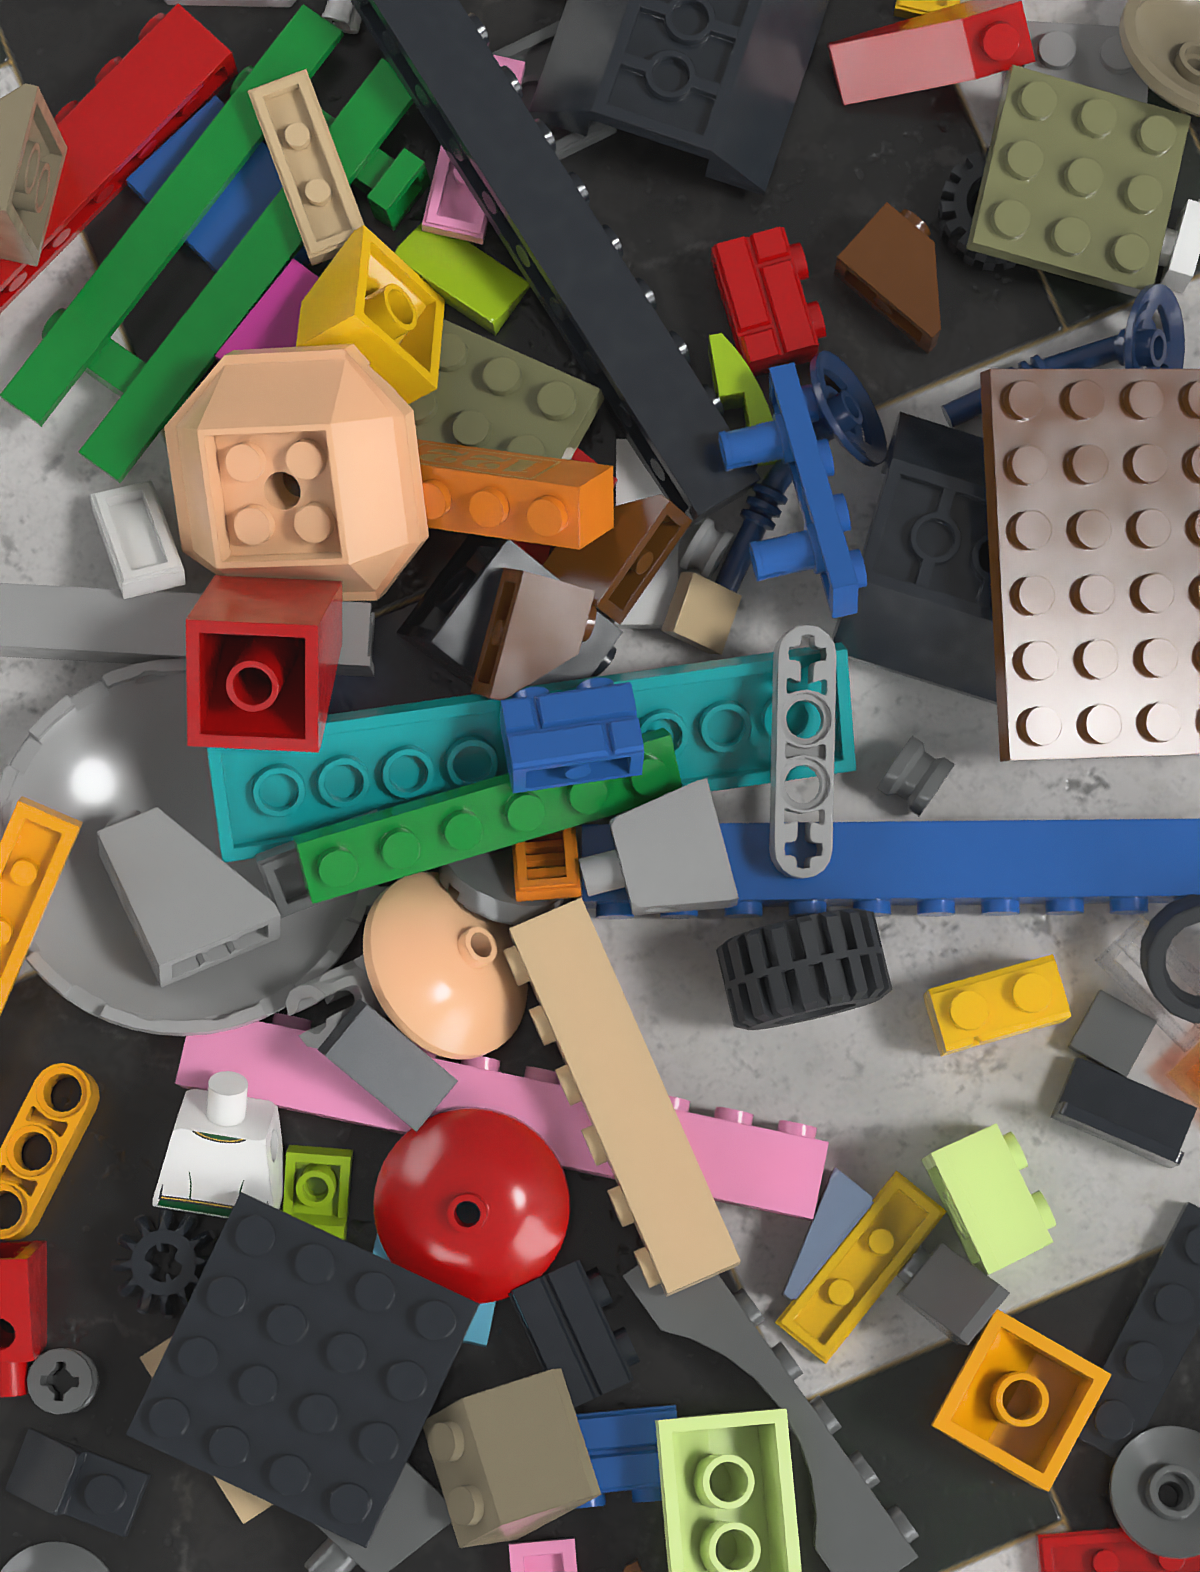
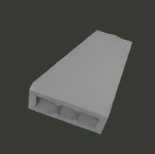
(182, 896)

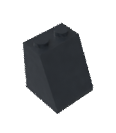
(457, 609)

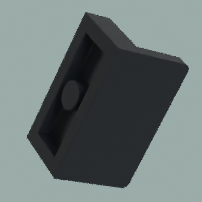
(1124, 1113)

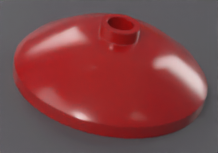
(482, 1160)

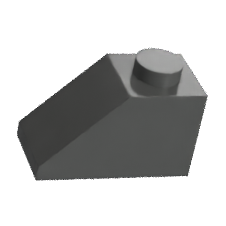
(950, 1292)

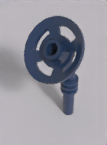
(1134, 348)
(840, 418)

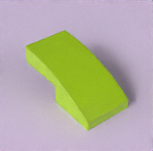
(736, 383)

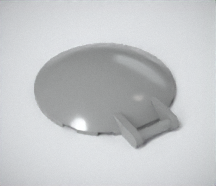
(124, 751)

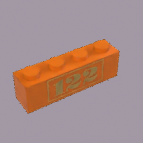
(516, 495)

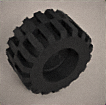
(803, 969)

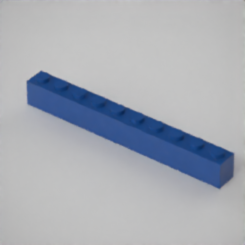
(952, 865)

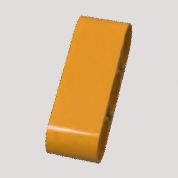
(64, 1134)

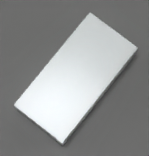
(138, 539)

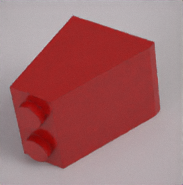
(262, 662)

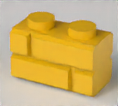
(996, 1005)

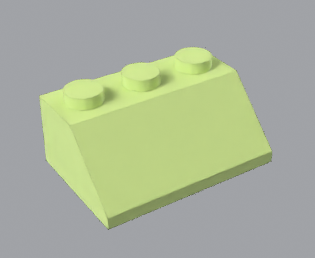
(728, 1492)

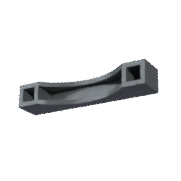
(848, 1520)

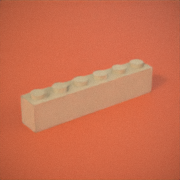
(623, 1098)

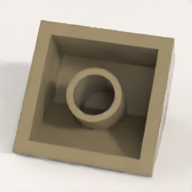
(510, 1459)

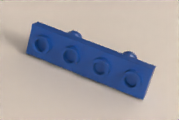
(810, 463)

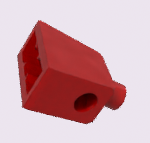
(25, 1308)

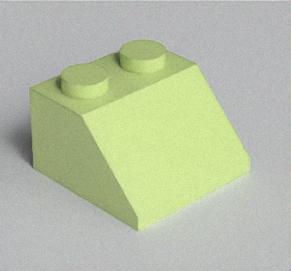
(989, 1198)

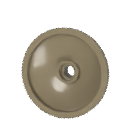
(1165, 48)

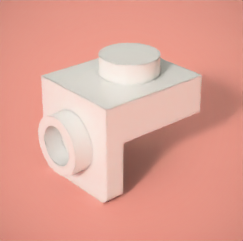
(1181, 248)

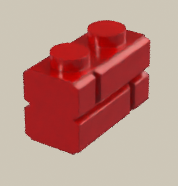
(766, 300)

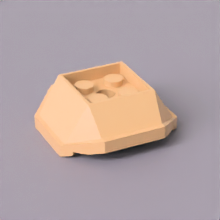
(332, 430)

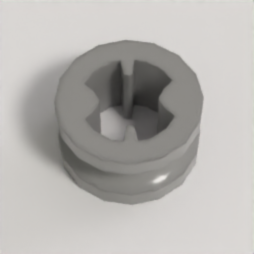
(707, 549)

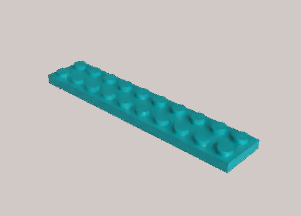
(419, 749)

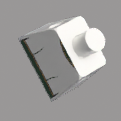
(221, 1149)

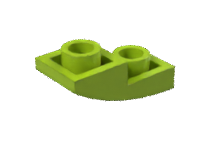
(319, 1186)

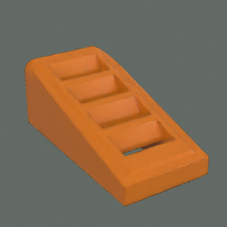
(547, 867)

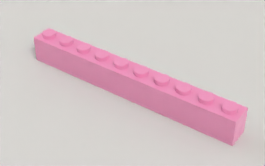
(739, 1161)

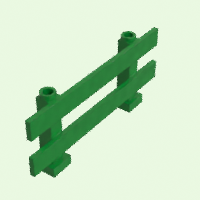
(154, 391)

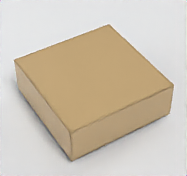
(701, 613)

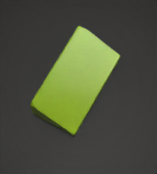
(464, 277)

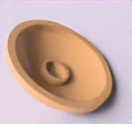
(441, 969)

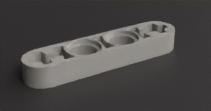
(793, 751)

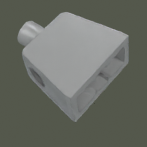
(666, 856)

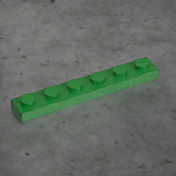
(469, 823)

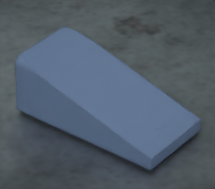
(835, 1216)

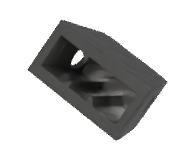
(409, 1521)

